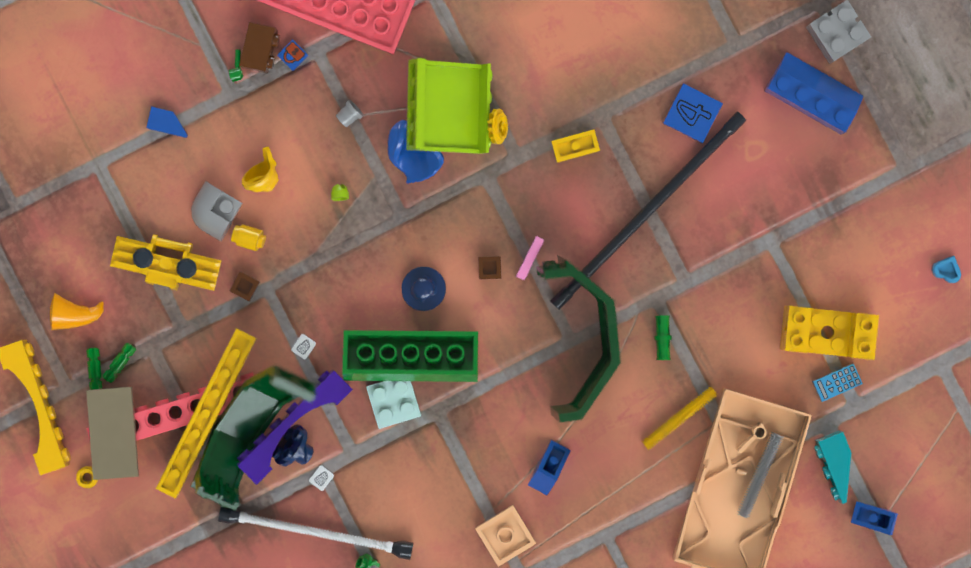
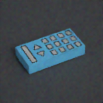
(837, 382)

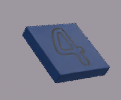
(692, 113)

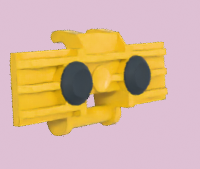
(164, 270)

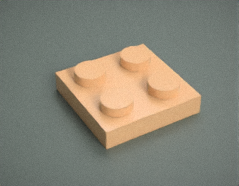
(505, 535)

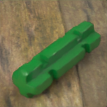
(119, 362)
(94, 368)

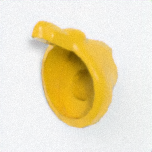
(263, 175)

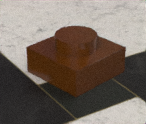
(489, 267)
(244, 286)

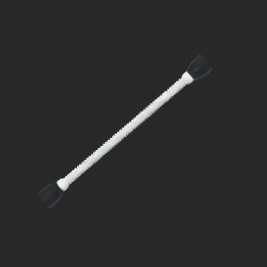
(401, 549)

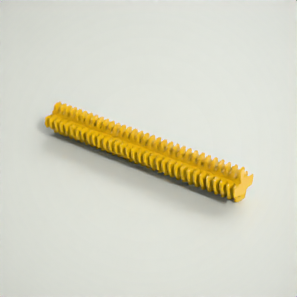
(682, 415)

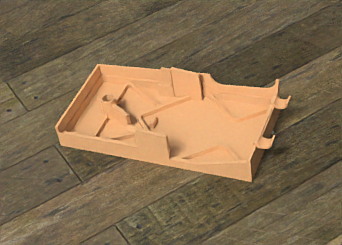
(711, 529)

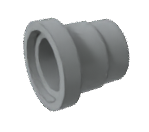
(349, 114)

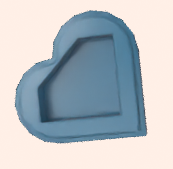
(947, 269)

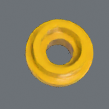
(81, 480)

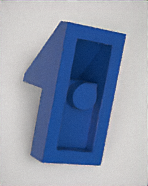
(874, 518)

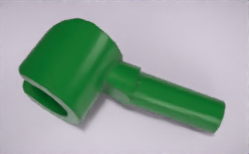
(236, 73)

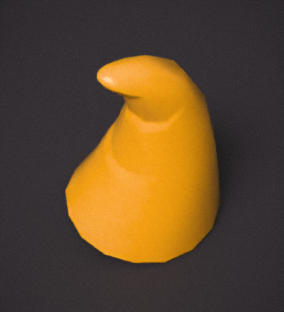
(69, 315)

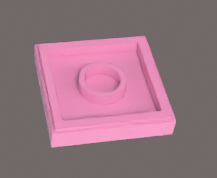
(530, 257)

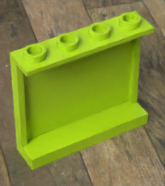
(448, 106)

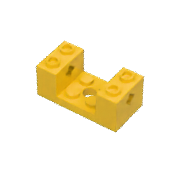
(852, 334)

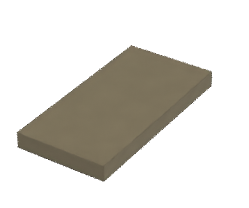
(112, 433)

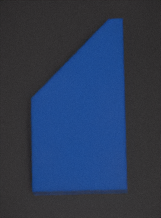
(165, 122)

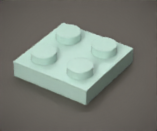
(393, 402)

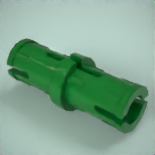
(663, 337)

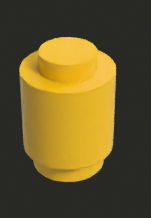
(248, 237)

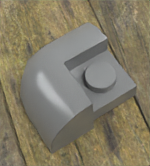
(214, 211)

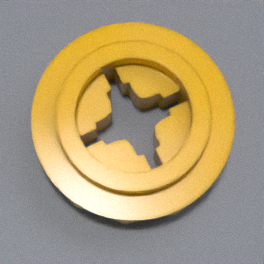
(497, 126)

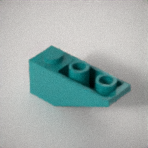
(837, 460)

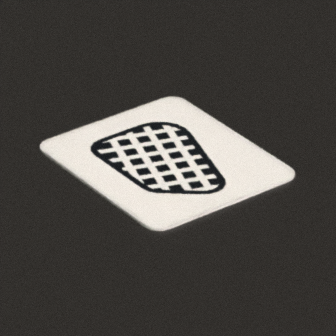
(303, 346)
(321, 478)

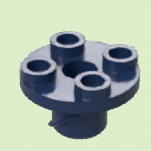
(423, 288)
(293, 447)

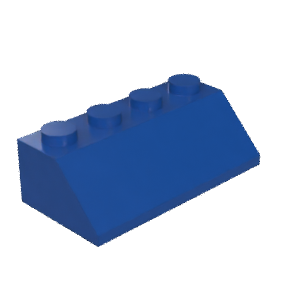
(814, 93)

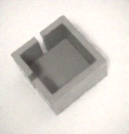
(838, 31)

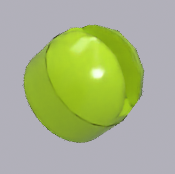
(339, 193)

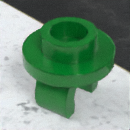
(366, 561)

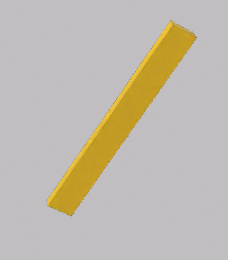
(206, 413)

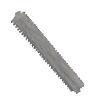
(760, 475)

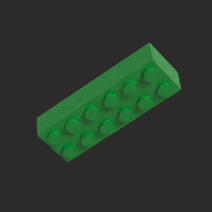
(410, 356)

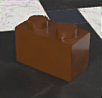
(259, 48)

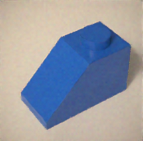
(549, 467)

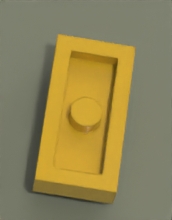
(575, 146)

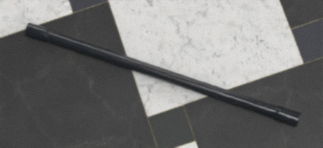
(728, 129)

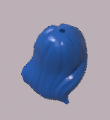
(414, 164)

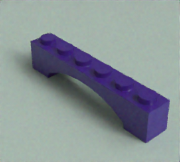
(257, 460)

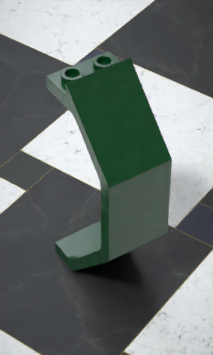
(609, 341)
(240, 426)

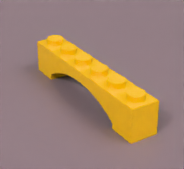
(51, 452)

